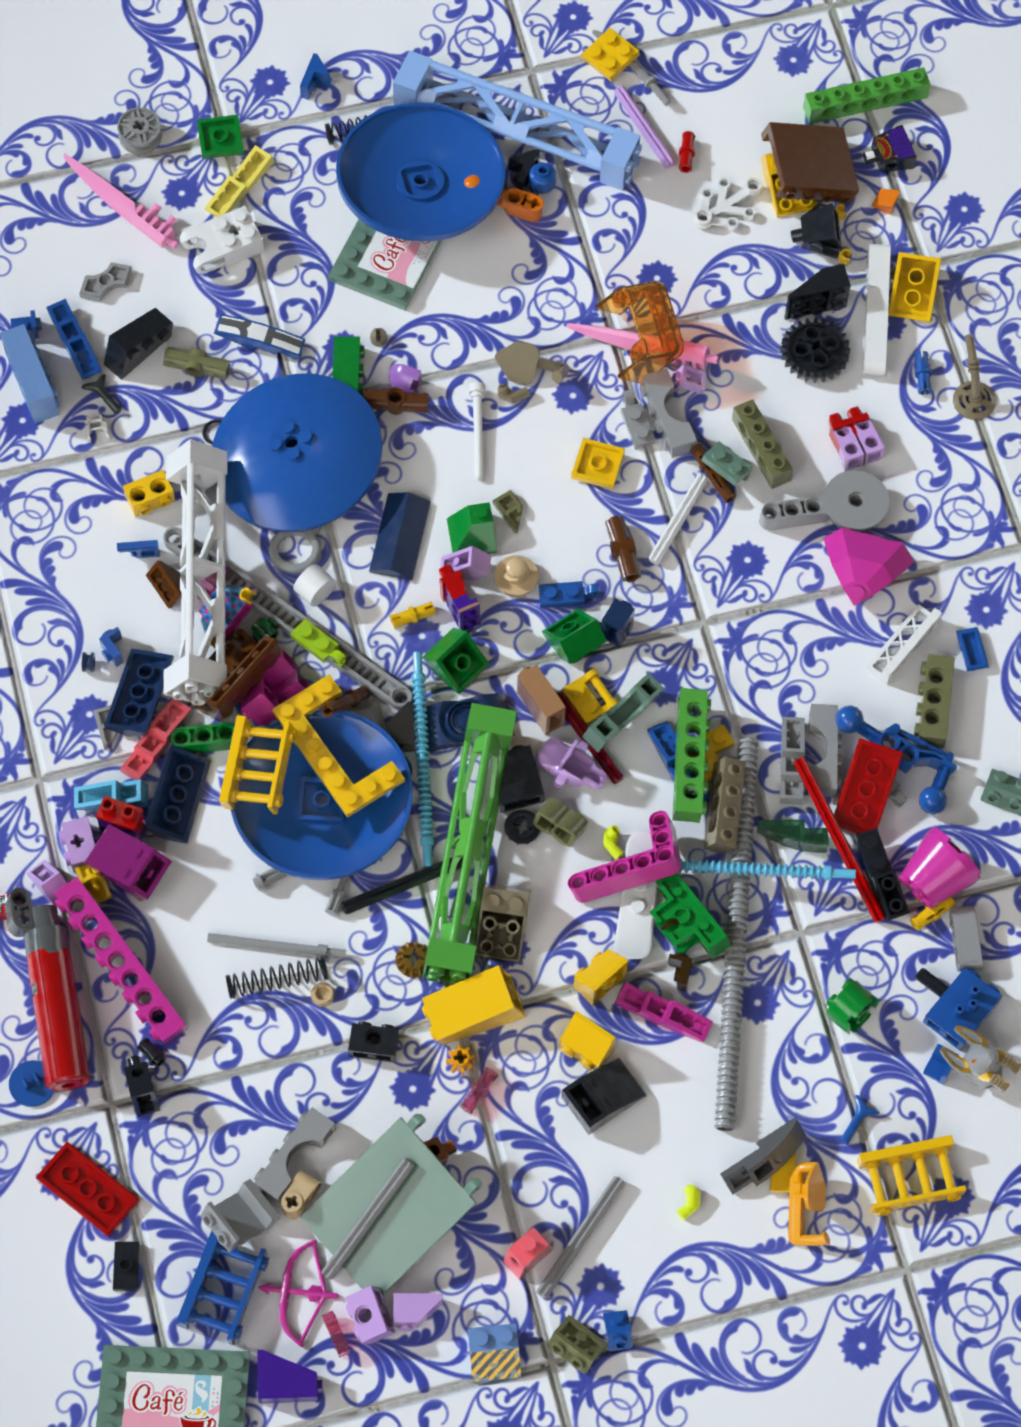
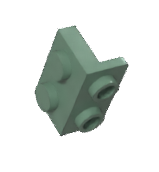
(727, 463)
(1003, 791)

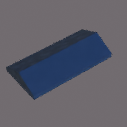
(400, 535)
(138, 693)
(177, 794)

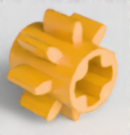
(464, 1053)

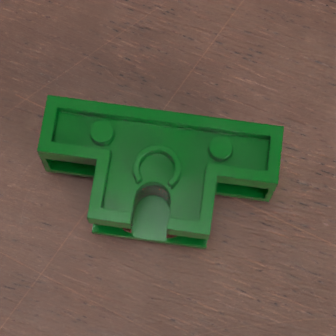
(686, 920)

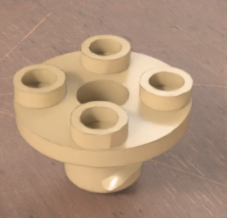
(516, 576)

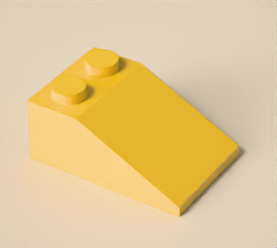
(914, 287)

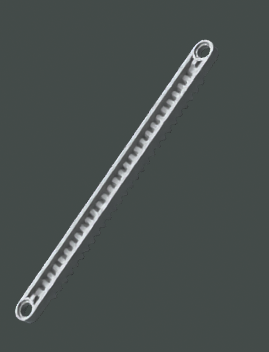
(288, 618)

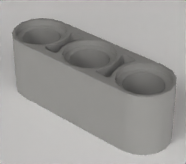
(965, 938)

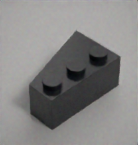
(136, 342)

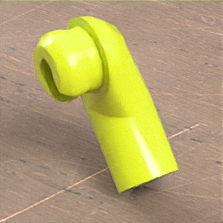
(610, 842)
(692, 1201)

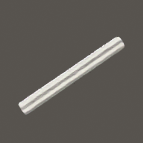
(678, 519)

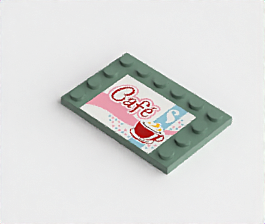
(382, 265)
(172, 1387)

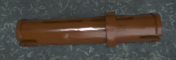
(725, 492)
(349, 699)

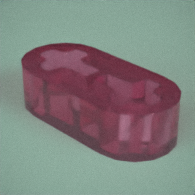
(336, 1334)

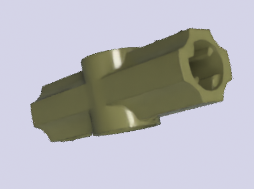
(196, 363)

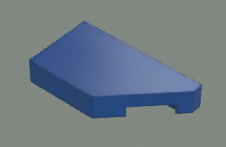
(140, 549)

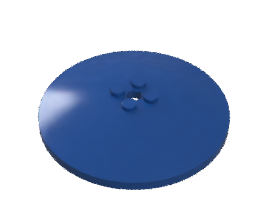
(423, 143)

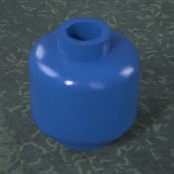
(542, 178)

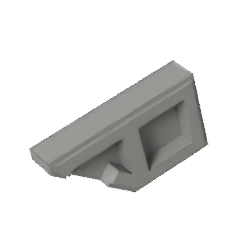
(106, 735)

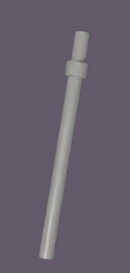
(320, 950)

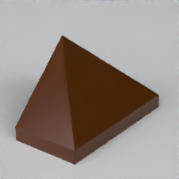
(166, 582)

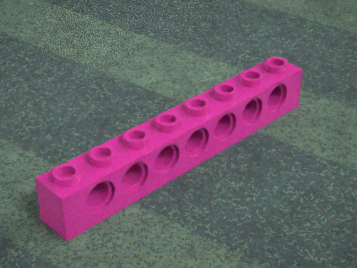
(76, 892)

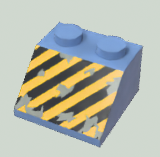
(494, 1353)

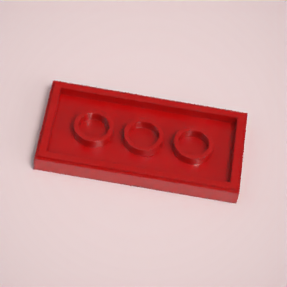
(867, 786)
(87, 1189)

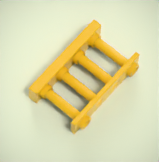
(239, 751)
(917, 1151)

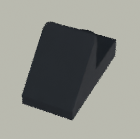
(522, 165)

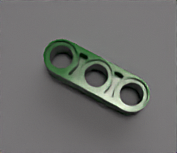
(194, 733)

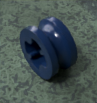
(88, 662)

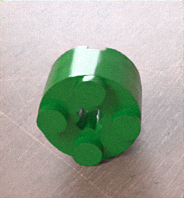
(851, 1006)

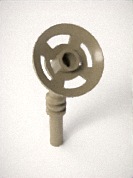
(978, 388)

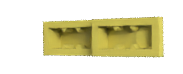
(238, 185)

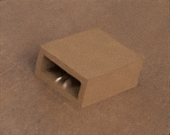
(540, 699)

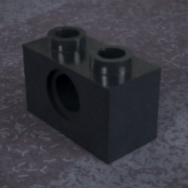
(383, 1051)

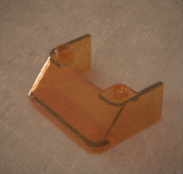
(655, 323)

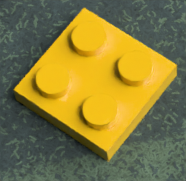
(610, 54)
(598, 463)

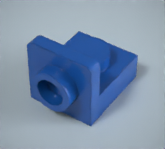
(31, 323)

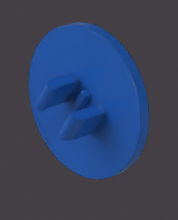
(28, 1084)

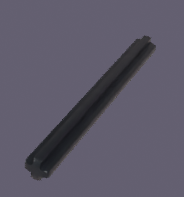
(394, 887)

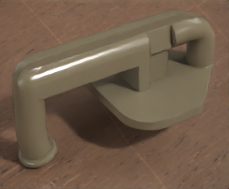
(521, 361)

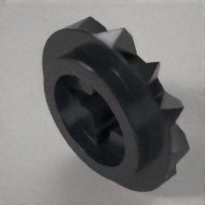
(516, 819)

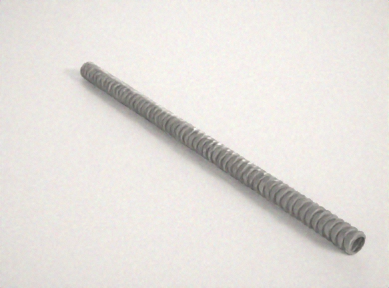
(735, 953)

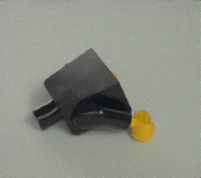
(822, 231)

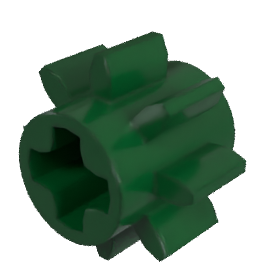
(264, 628)

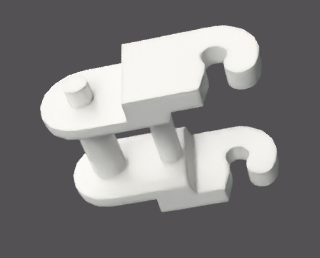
(89, 429)

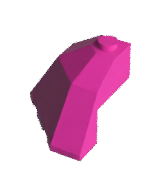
(865, 562)
(275, 687)

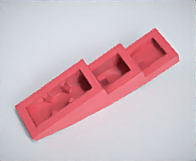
(156, 741)

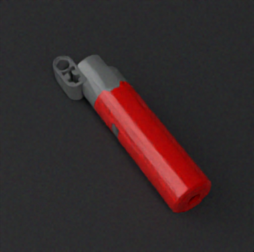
(52, 991)

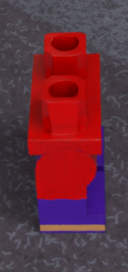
(452, 589)
(122, 816)

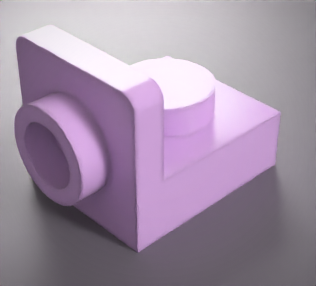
(689, 379)

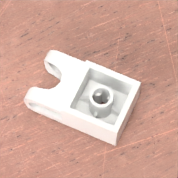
(224, 239)

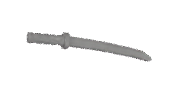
(649, 81)

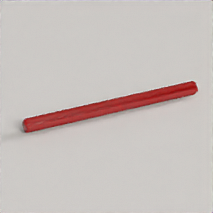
(839, 839)

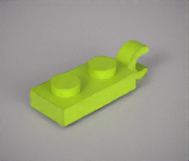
(318, 643)

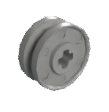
(139, 131)

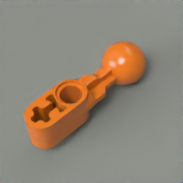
(527, 205)

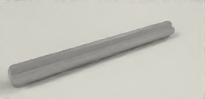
(368, 1218)
(580, 1237)

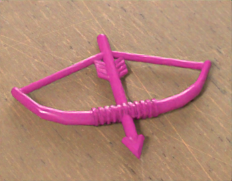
(312, 1293)

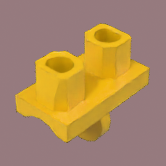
(94, 883)

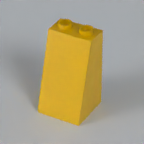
(473, 1006)

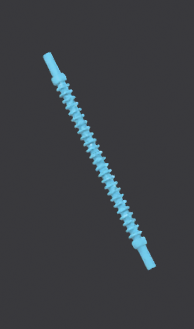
(418, 679)
(826, 872)

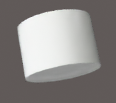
(314, 585)

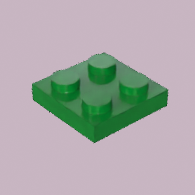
(220, 136)

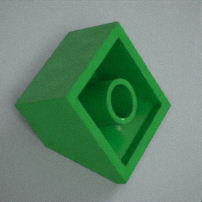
(575, 636)
(456, 659)

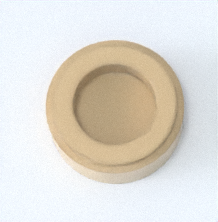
(322, 994)

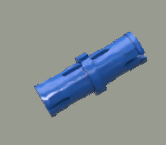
(923, 373)

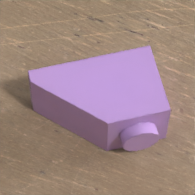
(470, 561)
(47, 880)
(414, 1308)

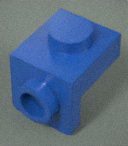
(108, 642)
(618, 1330)

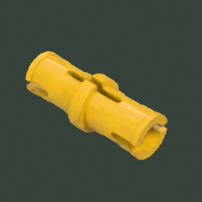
(412, 615)
(927, 915)

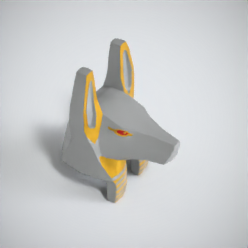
(981, 1062)

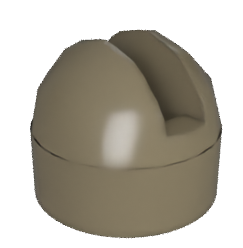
(383, 335)

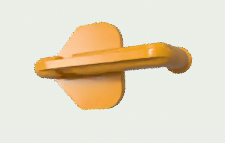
(811, 1195)

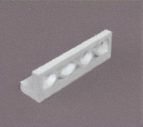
(907, 647)

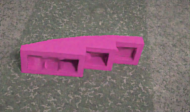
(663, 1013)

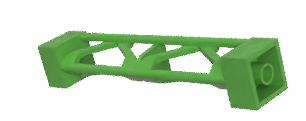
(489, 732)

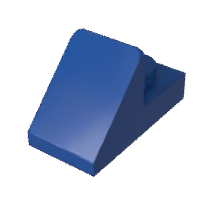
(315, 74)

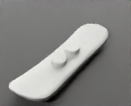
(635, 922)

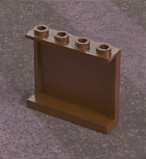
(812, 162)

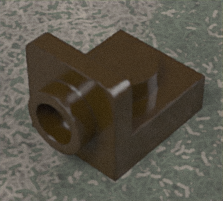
(683, 971)

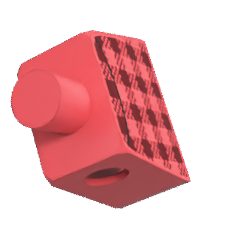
(527, 1252)

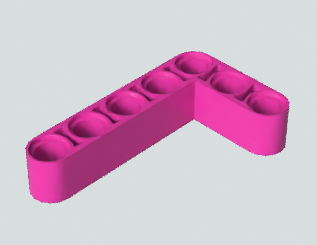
(632, 870)

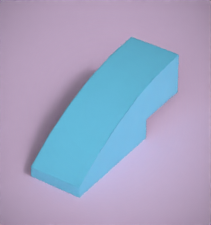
(131, 792)

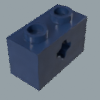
(618, 622)

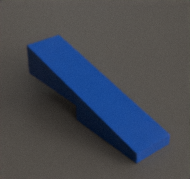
(665, 744)

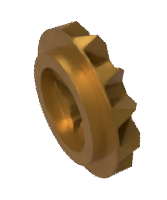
(404, 965)

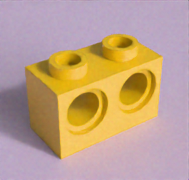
(146, 488)

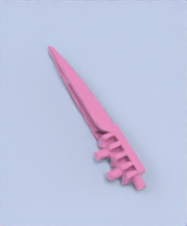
(138, 216)
(693, 352)

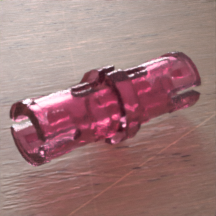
(479, 1090)

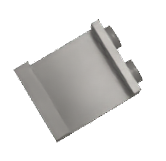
(240, 1216)

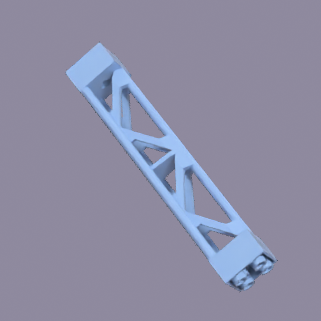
(416, 85)

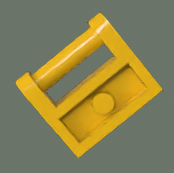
(584, 700)

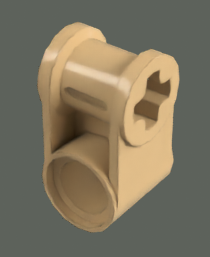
(302, 1191)

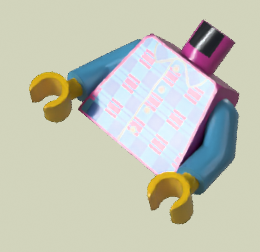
(236, 609)

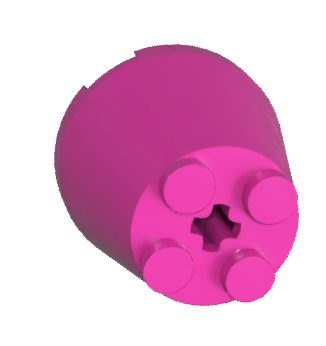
(938, 870)

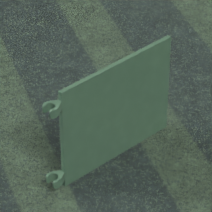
(411, 1222)

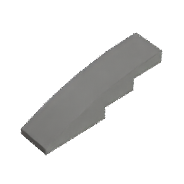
(791, 749)

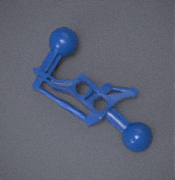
(931, 799)

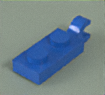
(566, 594)

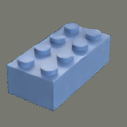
(30, 373)

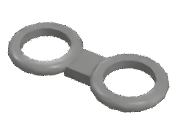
(310, 535)

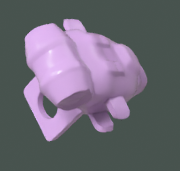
(570, 764)

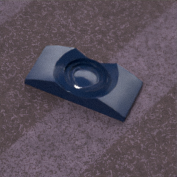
(449, 719)

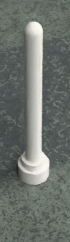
(477, 391)

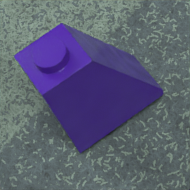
(285, 1381)

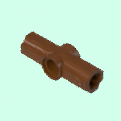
(407, 400)
(623, 549)

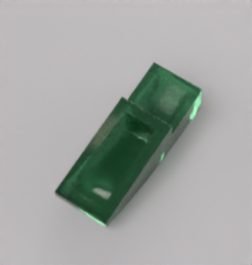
(794, 835)

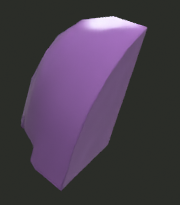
(405, 377)

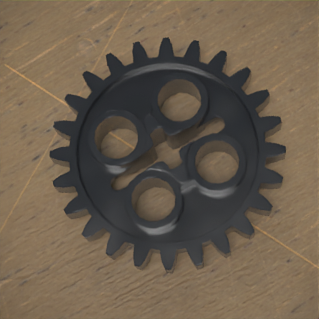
(815, 350)

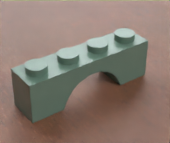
(623, 713)

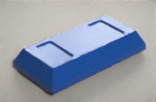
(972, 649)

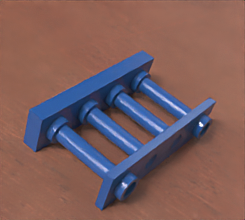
(197, 1291)

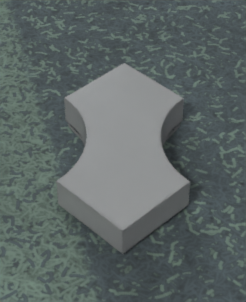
(98, 285)

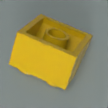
(600, 976)
(587, 1042)

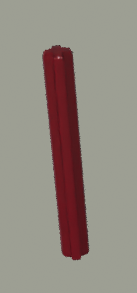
(580, 728)

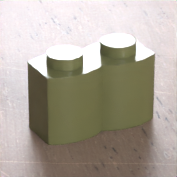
(560, 822)

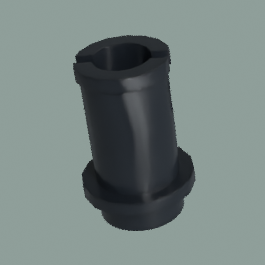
(155, 1056)

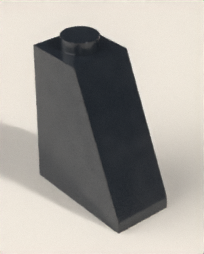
(521, 780)

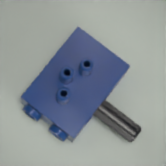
(963, 1003)

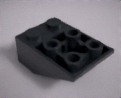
(820, 293)
(602, 1095)

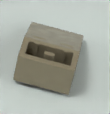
(502, 922)

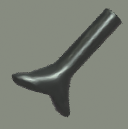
(98, 387)

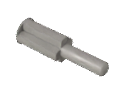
(336, 898)

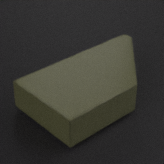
(509, 509)

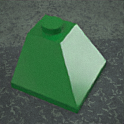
(472, 527)

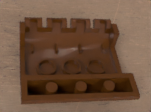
(245, 666)

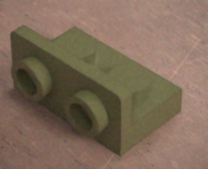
(576, 1344)

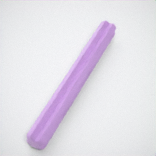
(644, 127)

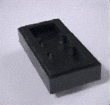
(126, 1266)

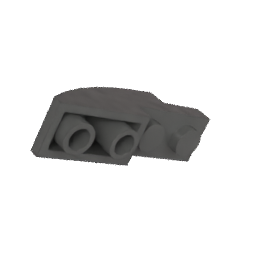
(768, 1159)

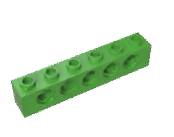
(866, 95)
(683, 807)

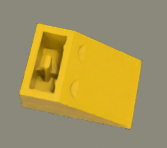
(781, 205)

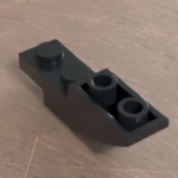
(880, 874)

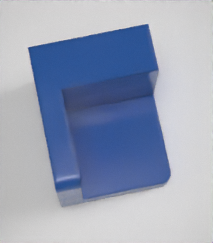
(937, 1067)

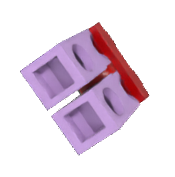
(855, 439)

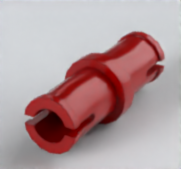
(687, 152)

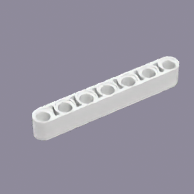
(876, 309)

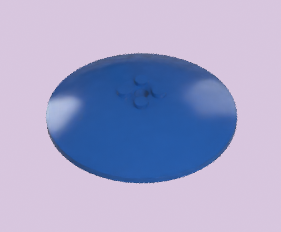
(316, 478)
(315, 838)

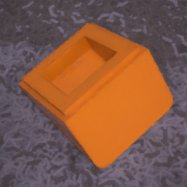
(886, 200)

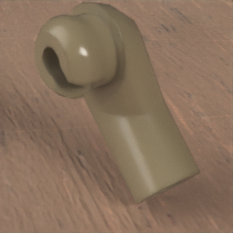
(512, 396)

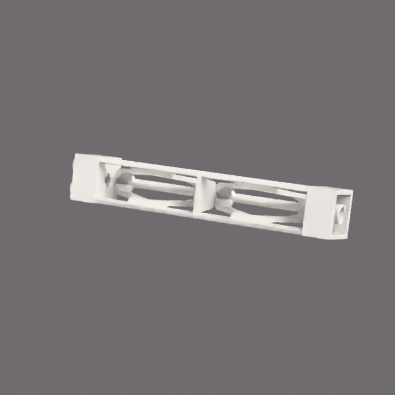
(196, 469)

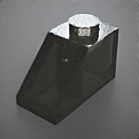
(401, 728)

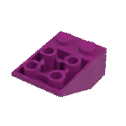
(128, 862)

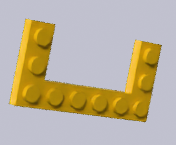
(348, 796)

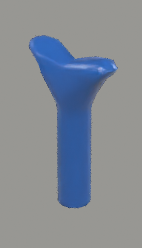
(862, 1112)

